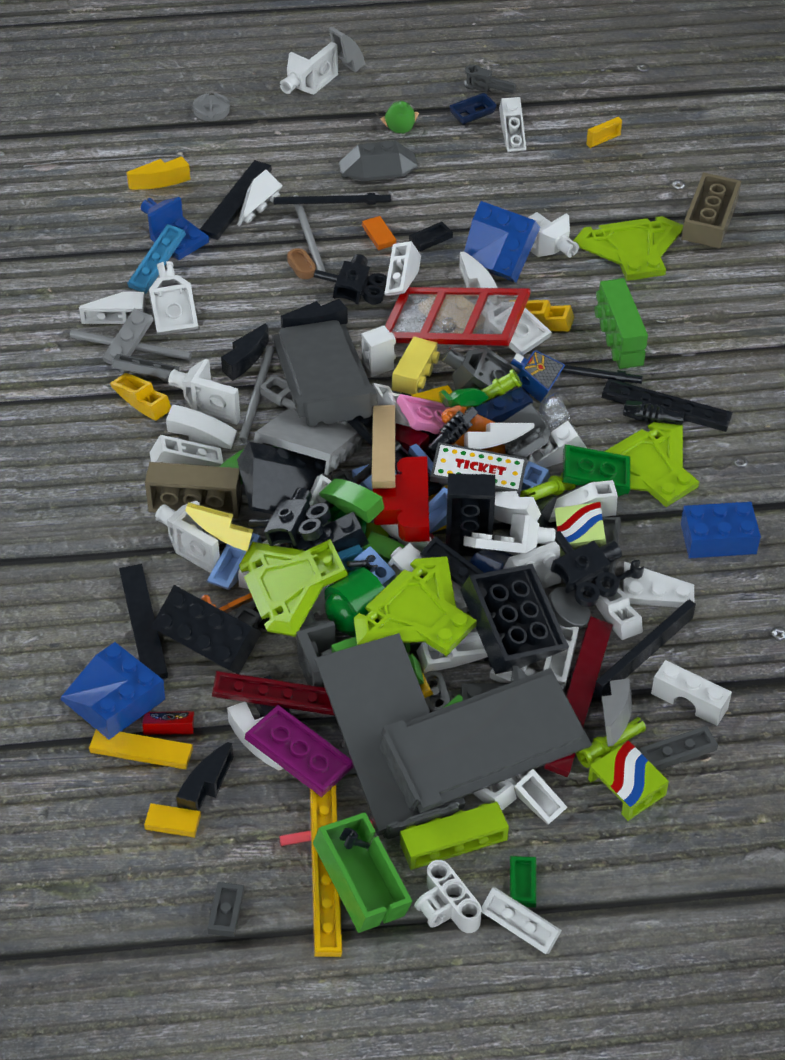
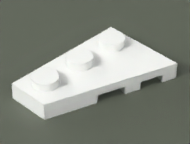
(657, 589)

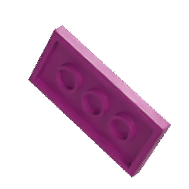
(299, 750)

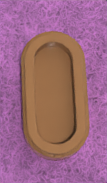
(301, 263)

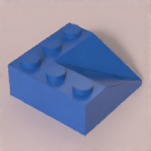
(501, 240)
(114, 691)

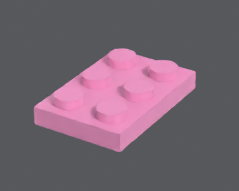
(422, 413)

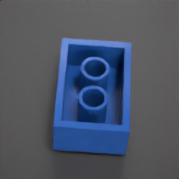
(720, 530)

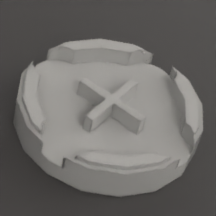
(211, 107)

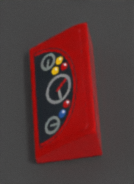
(168, 723)

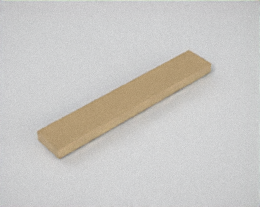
(383, 447)

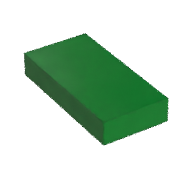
(523, 880)

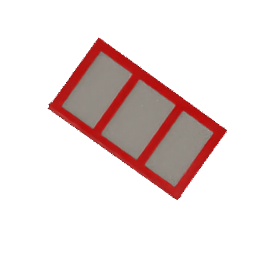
(458, 315)

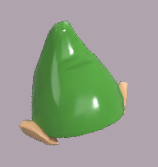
(400, 117)

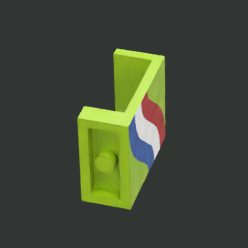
(629, 778)

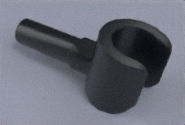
(364, 563)
(634, 572)
(350, 837)

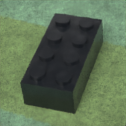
(469, 509)
(206, 629)

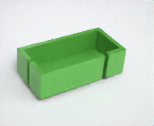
(621, 323)
(362, 877)

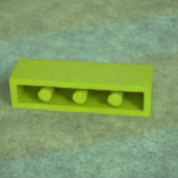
(454, 835)

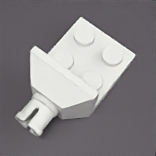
(312, 73)
(553, 237)
(172, 302)
(528, 334)
(205, 395)
(524, 536)
(189, 537)
(542, 560)

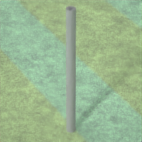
(309, 237)
(140, 347)
(256, 395)

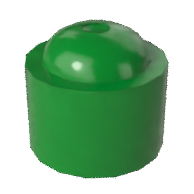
(349, 597)

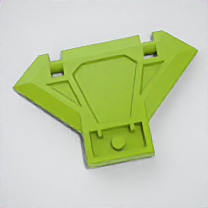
(632, 244)
(657, 463)
(289, 581)
(417, 609)

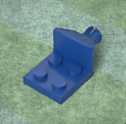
(171, 213)

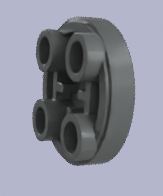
(567, 609)

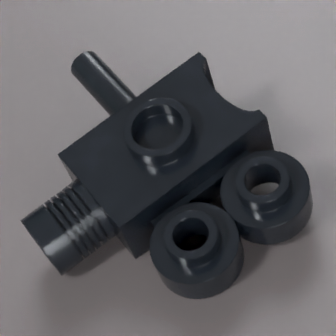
(353, 281)
(294, 520)
(584, 565)

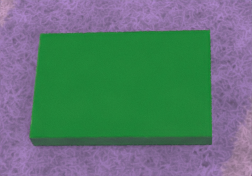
(590, 465)

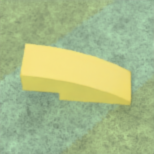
(220, 526)

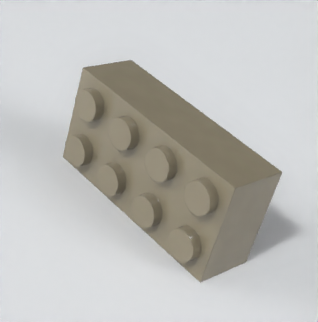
(711, 210)
(183, 483)

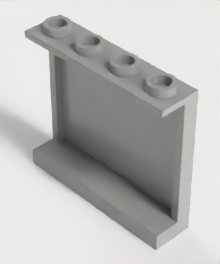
(325, 441)

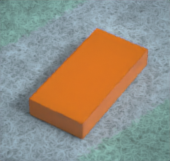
(379, 232)

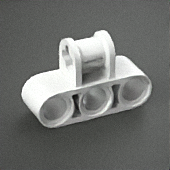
(440, 907)

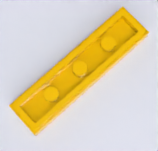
(143, 749)

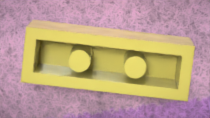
(415, 366)

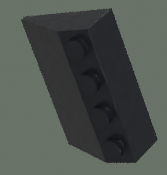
(275, 474)
(513, 617)

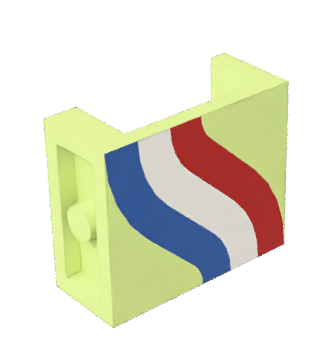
(581, 524)

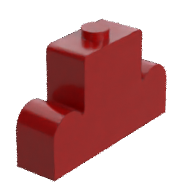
(408, 501)

